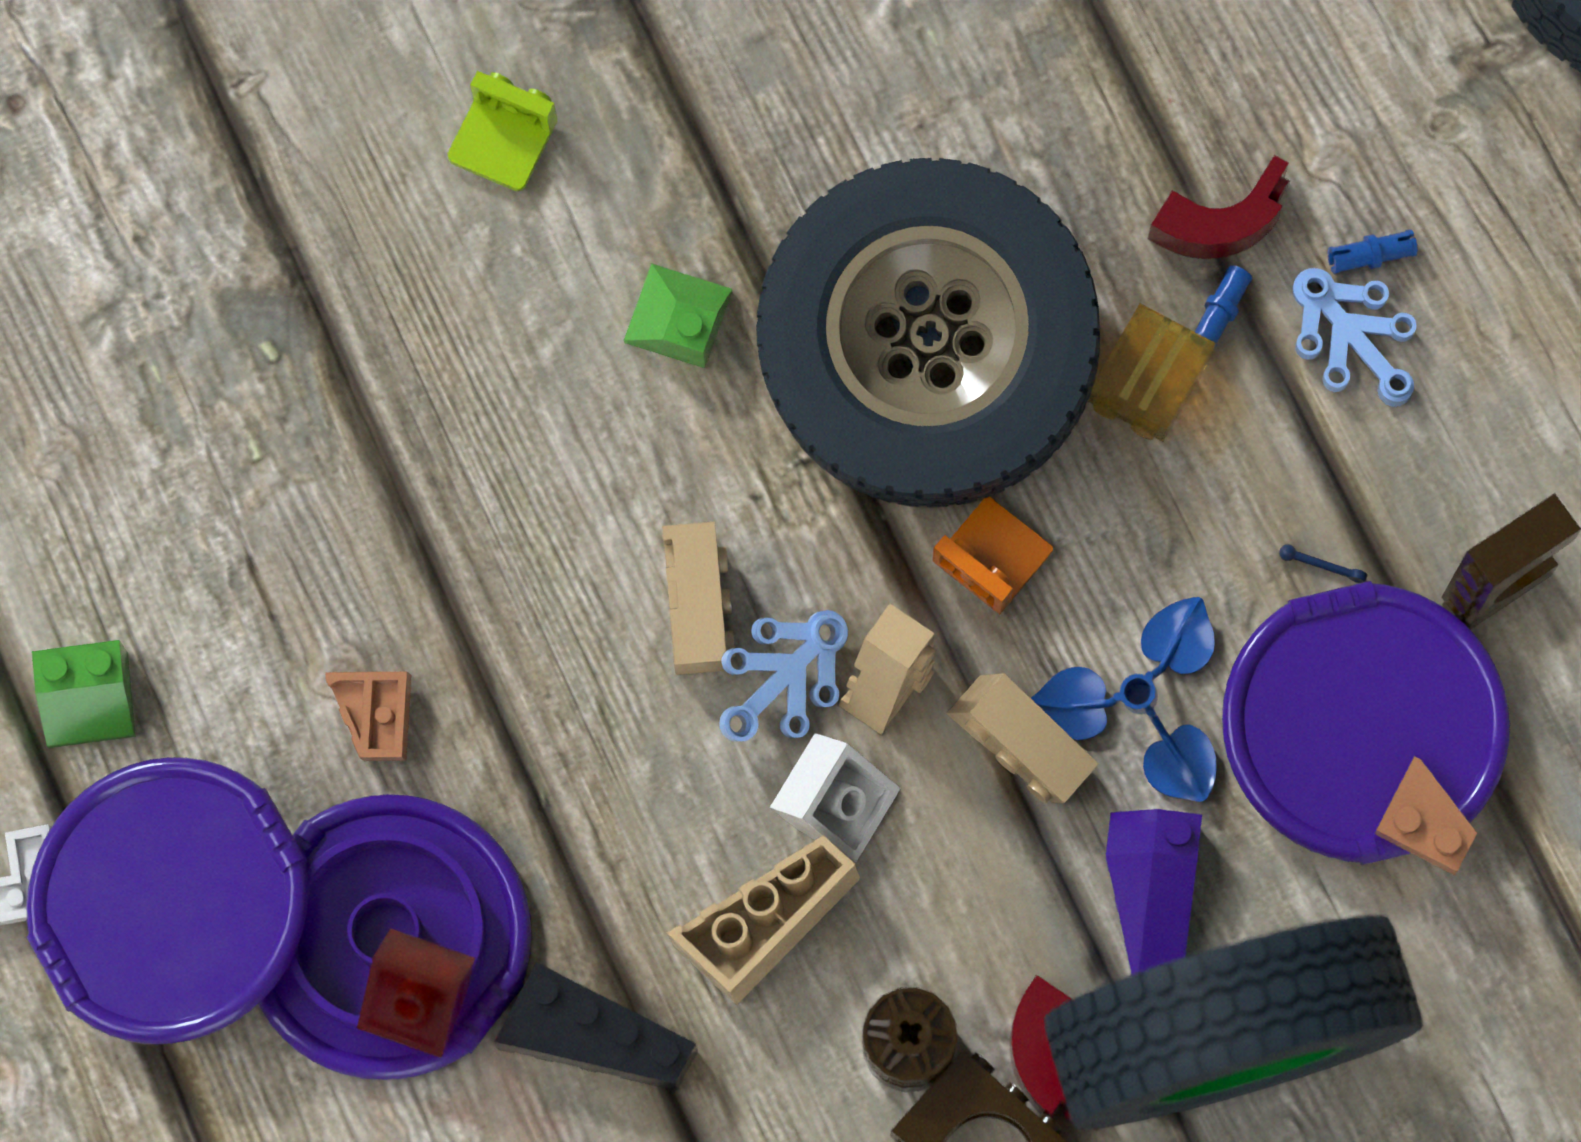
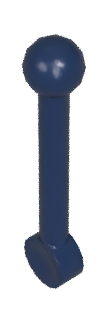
(1288, 553)

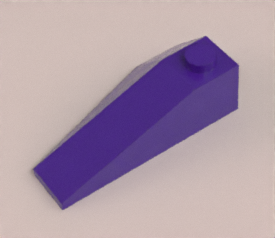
(1153, 881)

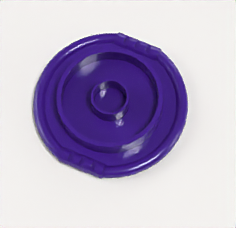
(1342, 700)
(407, 870)
(167, 900)

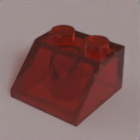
(415, 992)

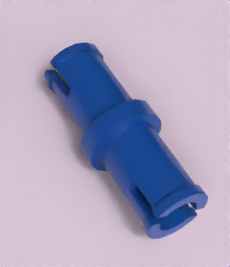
(1372, 251)
(1223, 304)

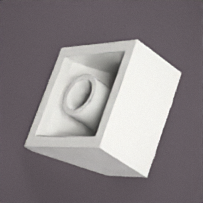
(835, 795)

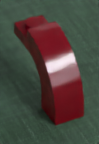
(1221, 232)
(1031, 1051)

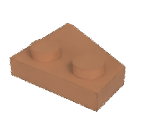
(375, 711)
(1427, 821)

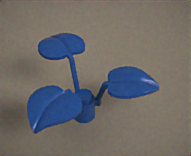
(1179, 638)

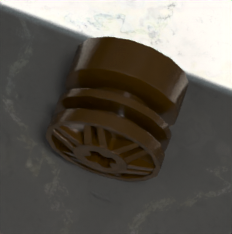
(905, 1065)

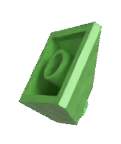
(678, 315)

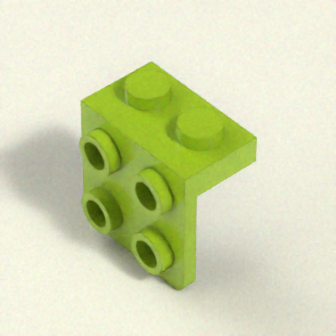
(503, 131)

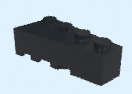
(583, 1029)

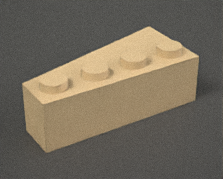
(766, 918)

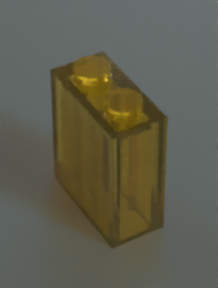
(1150, 373)

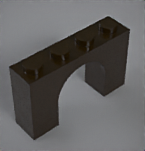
(1510, 562)
(969, 1093)

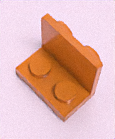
(992, 554)

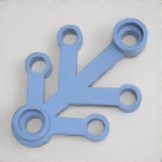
(1350, 330)
(789, 672)

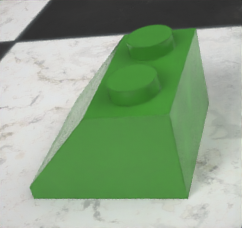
(84, 693)

